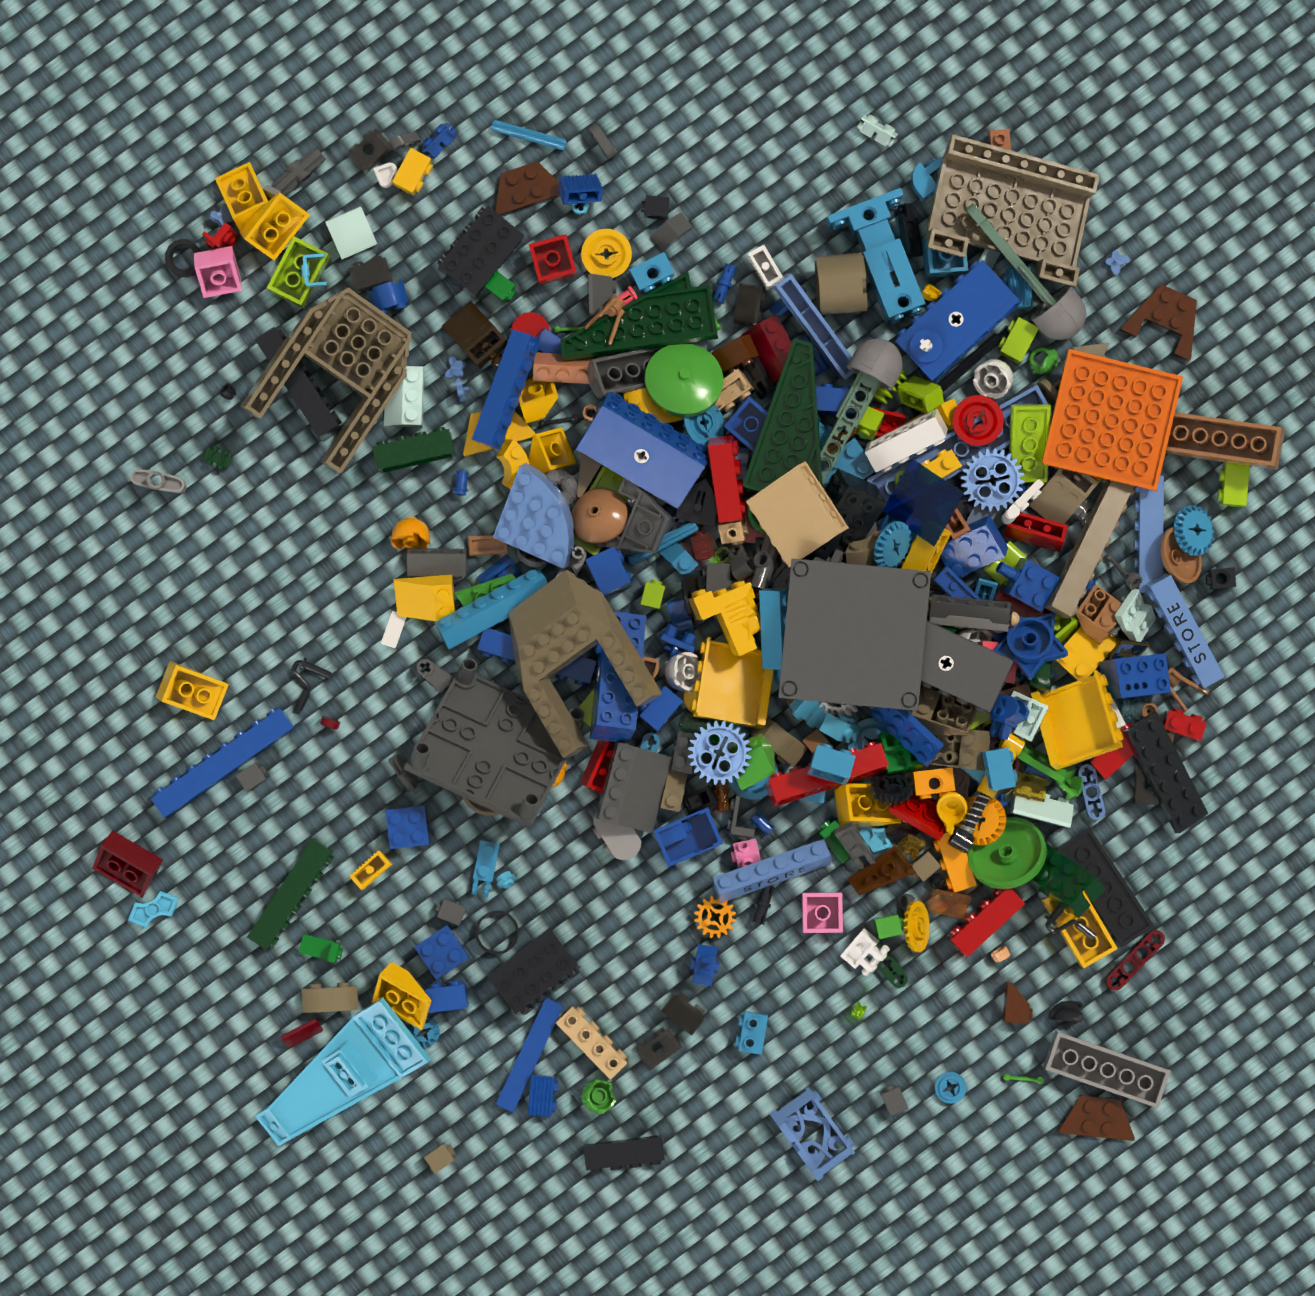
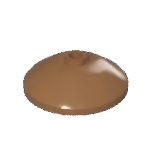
(604, 524)
(1178, 564)

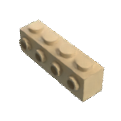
(591, 1042)

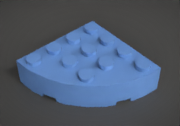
(537, 518)

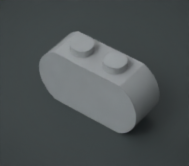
(619, 839)

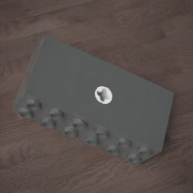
(975, 671)

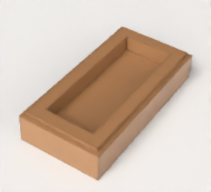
(486, 546)

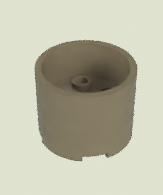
(840, 283)

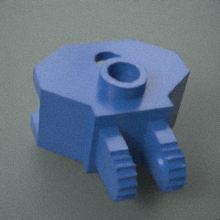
(1007, 714)
(704, 965)

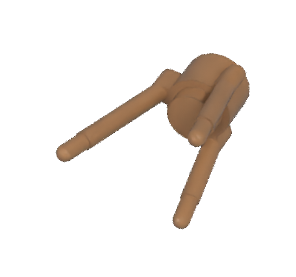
(612, 308)
(1175, 678)

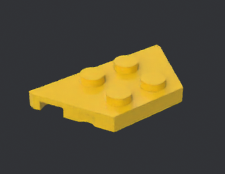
(517, 430)

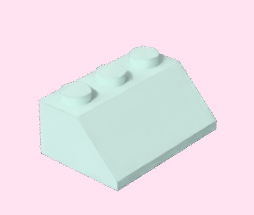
(407, 403)
(1050, 811)

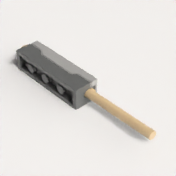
(972, 613)

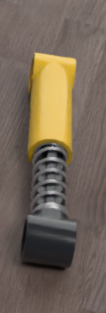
(963, 836)

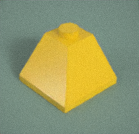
(537, 399)
(551, 451)

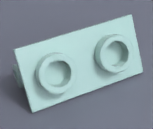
(884, 133)

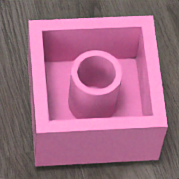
(217, 271)
(822, 912)

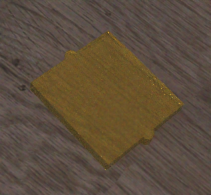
(1030, 787)

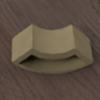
(862, 551)
(784, 744)
(329, 998)

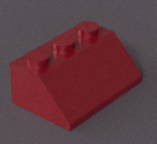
(771, 344)
(127, 863)

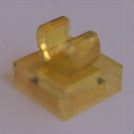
(911, 845)

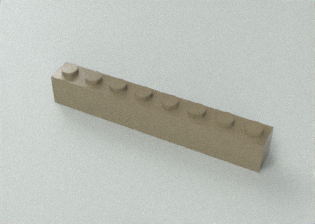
(1089, 548)

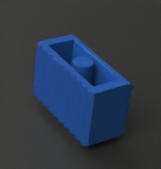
(580, 189)
(541, 1095)

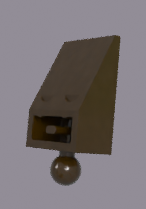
(475, 335)

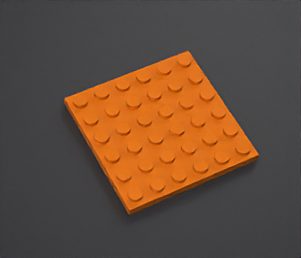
(1112, 420)

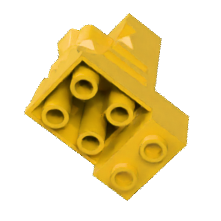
(735, 612)

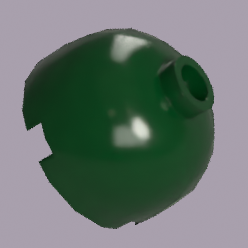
(1042, 679)

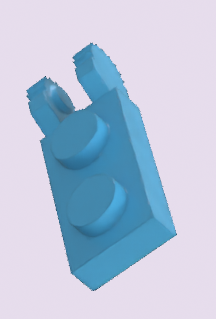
(485, 865)

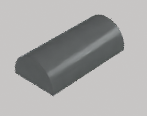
(619, 372)

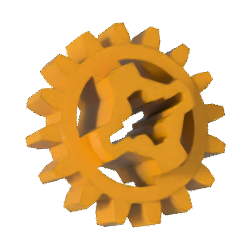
(706, 922)

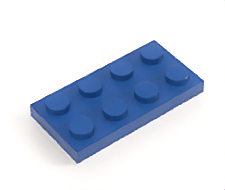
(909, 733)

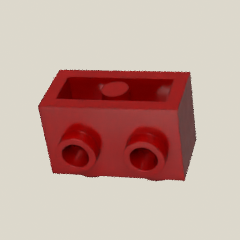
(1184, 725)

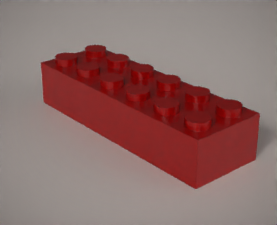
(799, 784)

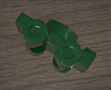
(221, 459)

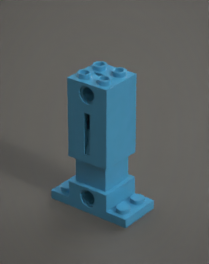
(883, 255)

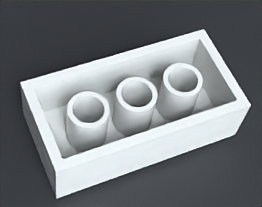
(906, 440)

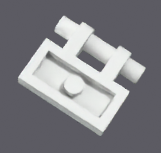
(860, 948)

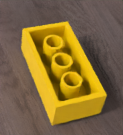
(1083, 949)

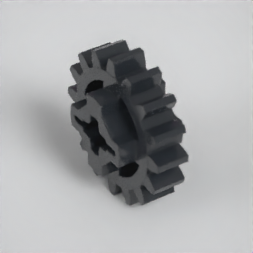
(892, 788)

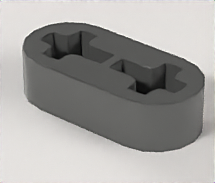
(404, 141)
(602, 141)

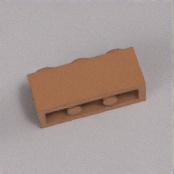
(552, 368)

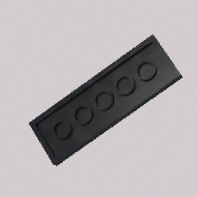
(1165, 772)
(1117, 902)

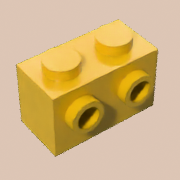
(412, 172)
(944, 464)

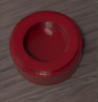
(330, 722)

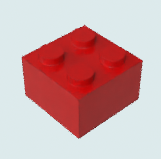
(553, 259)

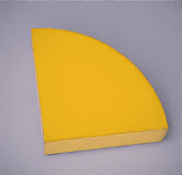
(931, 293)

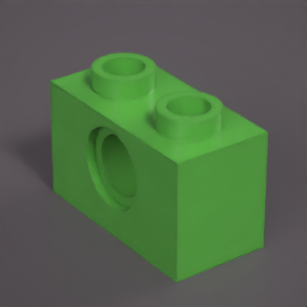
(888, 926)

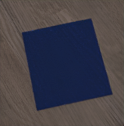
(923, 502)

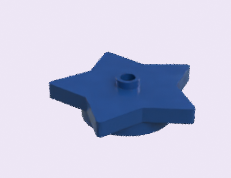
(1032, 643)

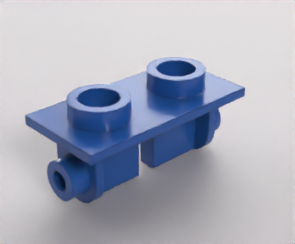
(444, 135)

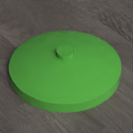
(683, 380)
(1011, 858)

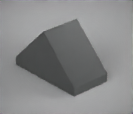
(671, 231)

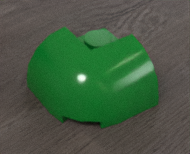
(897, 756)

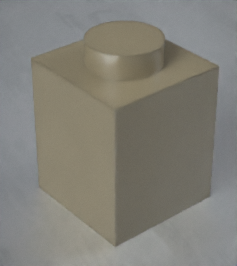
(925, 866)
(440, 1157)

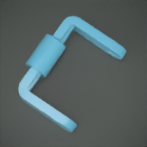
(305, 270)

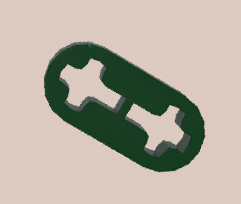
(888, 974)

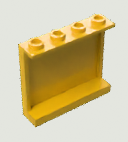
(731, 686)
(1079, 721)

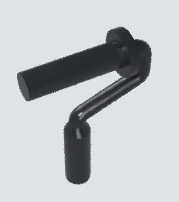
(310, 667)
(1078, 924)

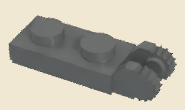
(854, 844)

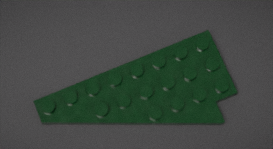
(657, 319)
(791, 424)

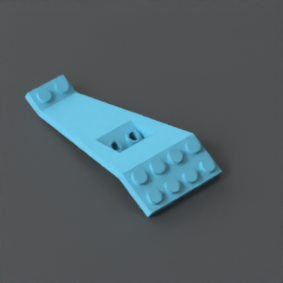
(356, 1063)

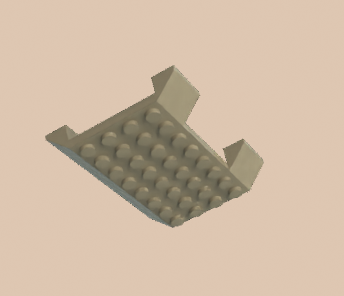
(1027, 200)

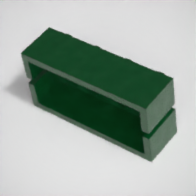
(414, 451)
(1064, 882)

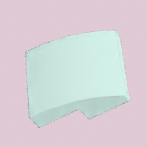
(351, 232)
(1135, 616)
(1029, 727)

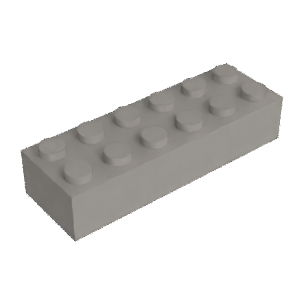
(1106, 1069)

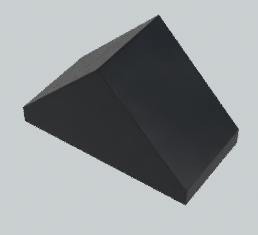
(699, 800)

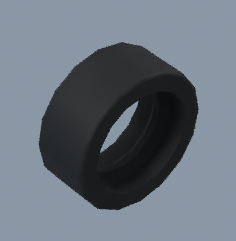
(169, 257)

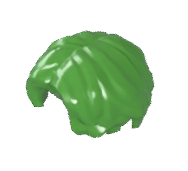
(598, 1096)

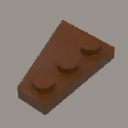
(887, 869)

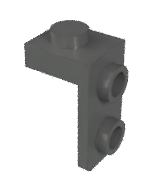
(743, 833)

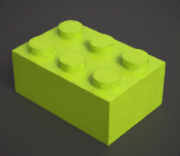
(288, 279)

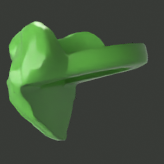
(1048, 365)
(1072, 786)

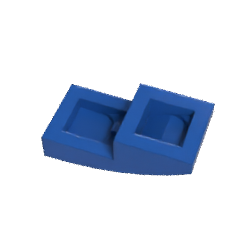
(679, 616)

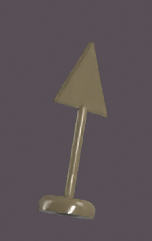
(1049, 390)

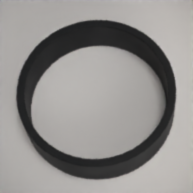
(477, 937)

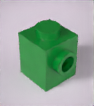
(501, 287)

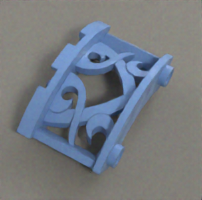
(813, 1159)

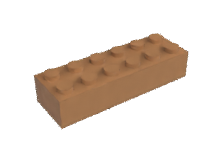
(1225, 440)

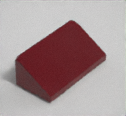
(302, 1033)

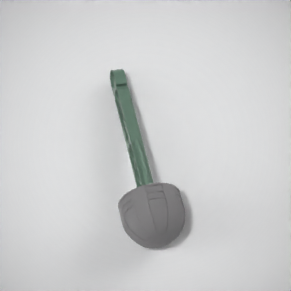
(1060, 314)
(876, 365)

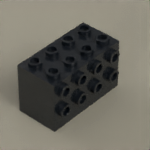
(480, 251)
(859, 506)
(534, 972)

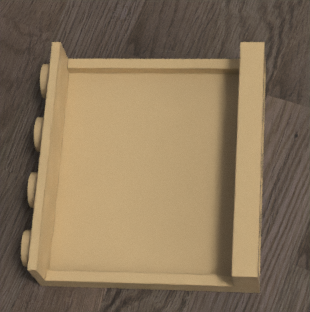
(797, 514)

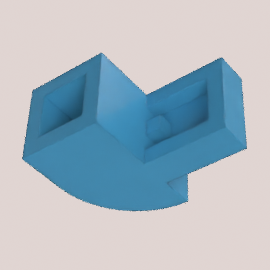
(921, 179)

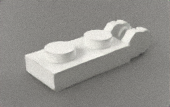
(1022, 503)

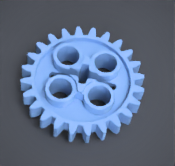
(995, 497)
(736, 760)

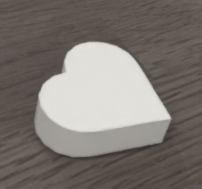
(385, 174)

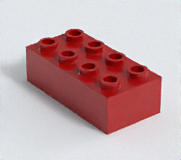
(726, 479)
(985, 921)

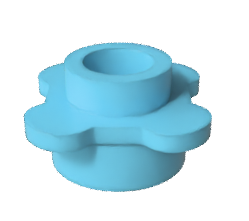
(506, 880)

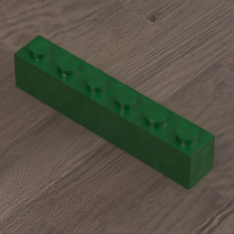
(290, 894)

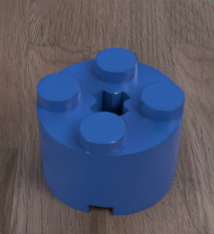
(388, 296)

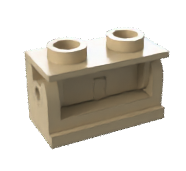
(734, 388)

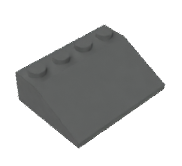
(633, 787)

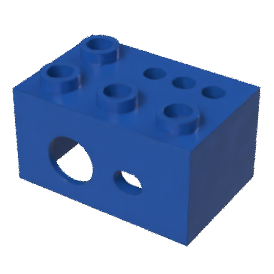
(609, 571)
(1136, 676)
(688, 837)

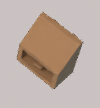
(1098, 613)

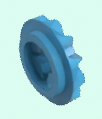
(433, 1033)
(959, 1090)

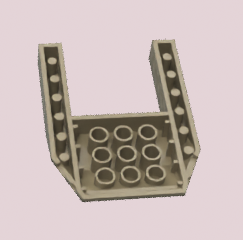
(354, 346)
(555, 630)

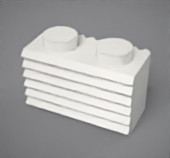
(764, 266)

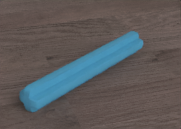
(529, 135)
(667, 541)

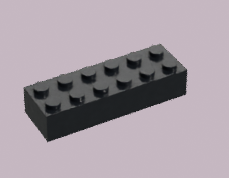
(303, 389)

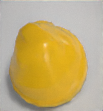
(951, 810)

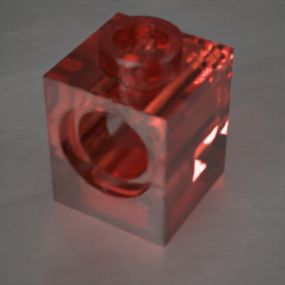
(702, 546)

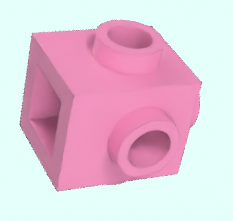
(745, 853)

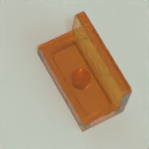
(948, 903)

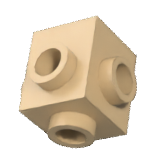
(733, 531)

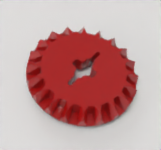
(991, 418)

